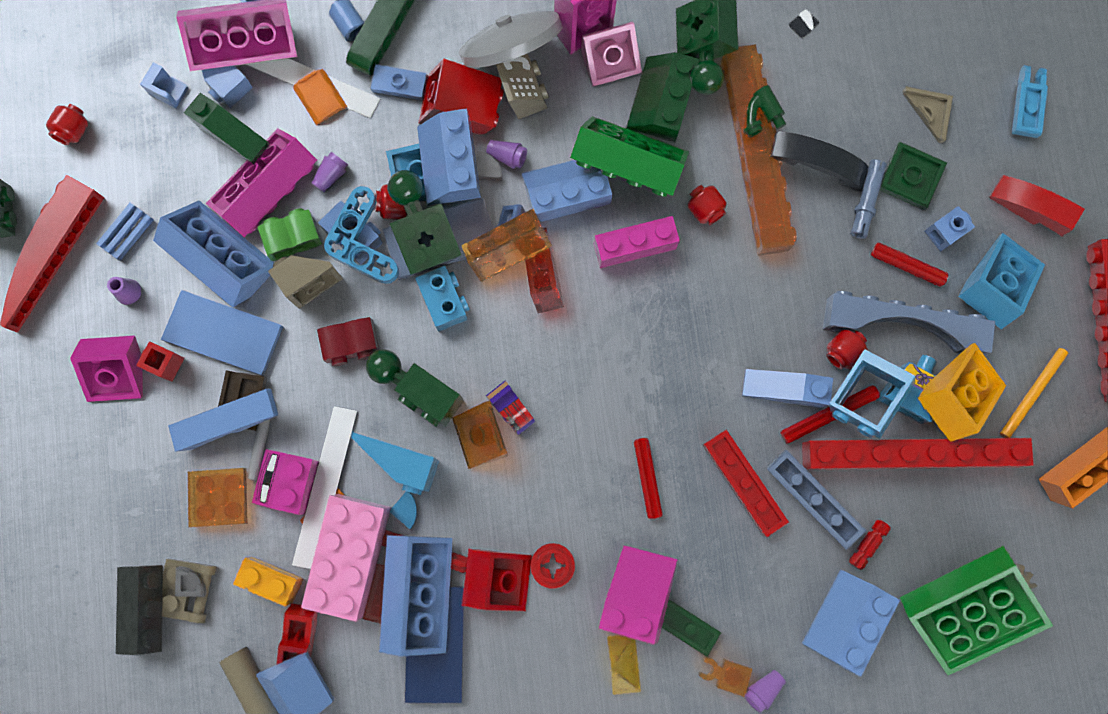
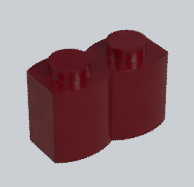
(348, 341)

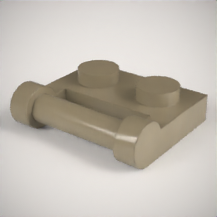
(177, 607)

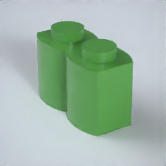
(289, 234)

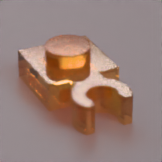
(730, 675)

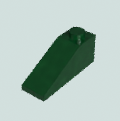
(226, 128)

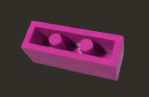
(636, 242)

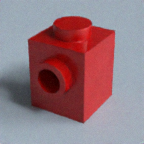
(160, 361)

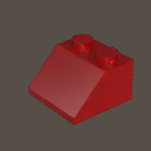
(496, 580)

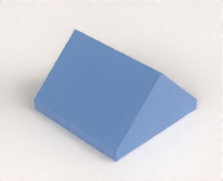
(296, 686)

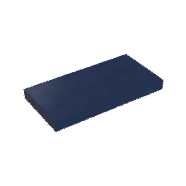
(440, 676)

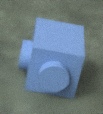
(950, 228)

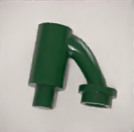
(770, 108)

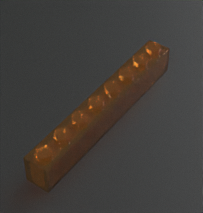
(760, 172)

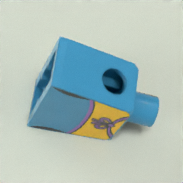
(912, 406)

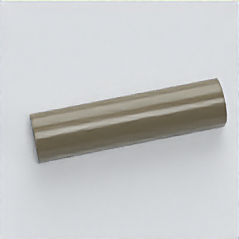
(241, 674)

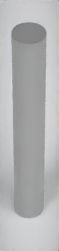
(258, 449)

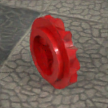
(543, 575)

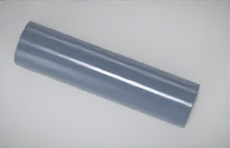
(816, 499)

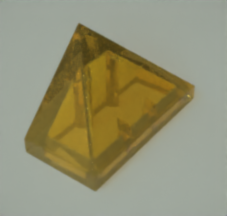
(623, 664)

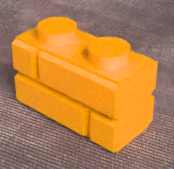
(268, 581)

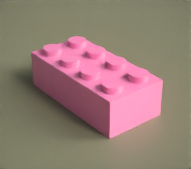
(346, 557)

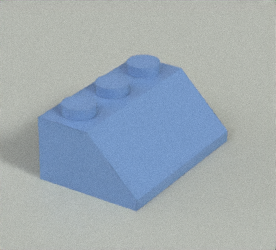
(448, 158)
(566, 190)
(850, 622)

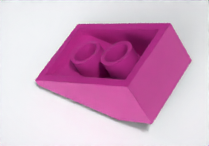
(638, 595)

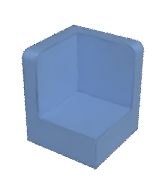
(163, 86)

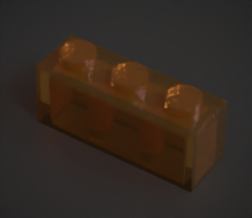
(506, 245)

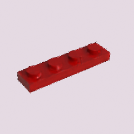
(745, 483)

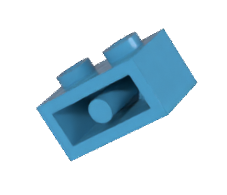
(442, 299)

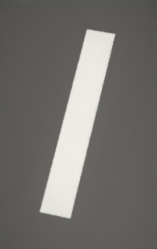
(292, 71)
(325, 483)

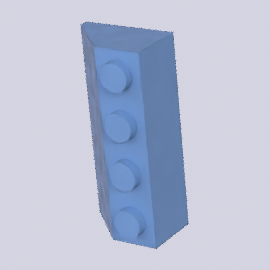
(213, 252)
(416, 595)

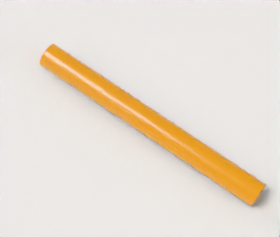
(1034, 393)

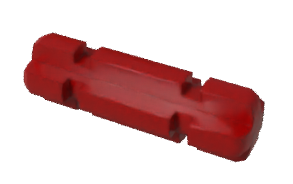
(869, 544)

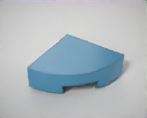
(405, 510)

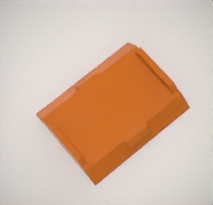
(319, 96)

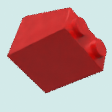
(460, 87)

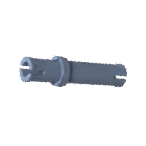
(866, 208)

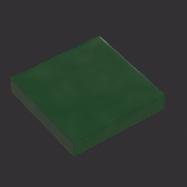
(912, 175)

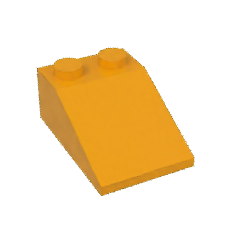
(963, 394)

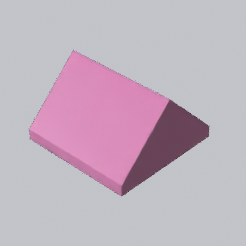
(611, 54)

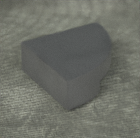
(487, 167)
(188, 583)

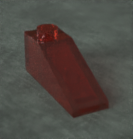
(544, 281)

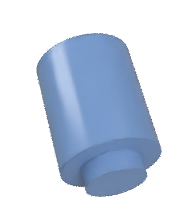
(346, 19)

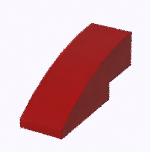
(1037, 204)
(297, 633)

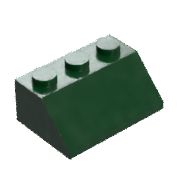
(662, 95)

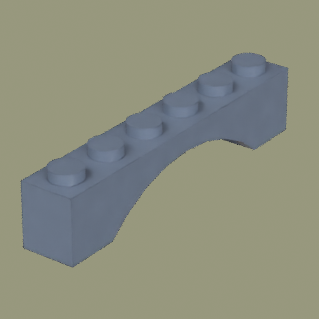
(956, 330)

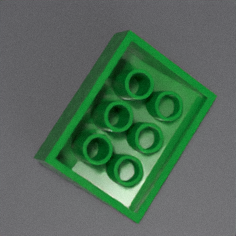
(629, 155)
(975, 611)

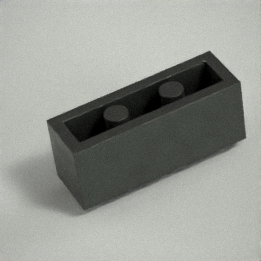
(139, 609)

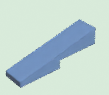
(223, 420)

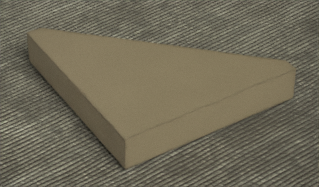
(932, 108)

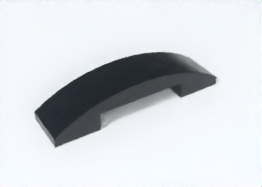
(821, 156)

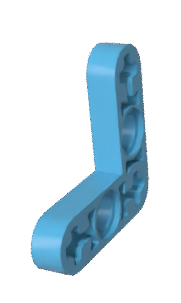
(351, 246)

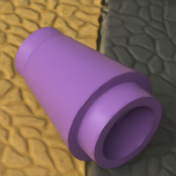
(508, 153)
(329, 171)
(124, 290)
(764, 691)

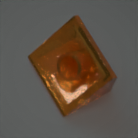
(480, 435)

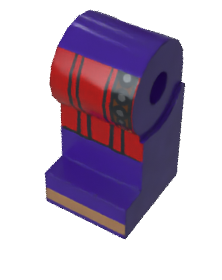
(510, 407)

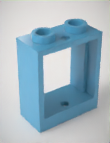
(883, 370)

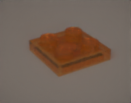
(217, 497)

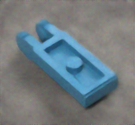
(1030, 103)

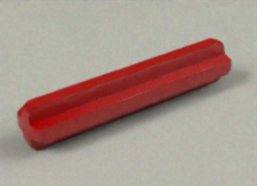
(909, 264)
(648, 478)

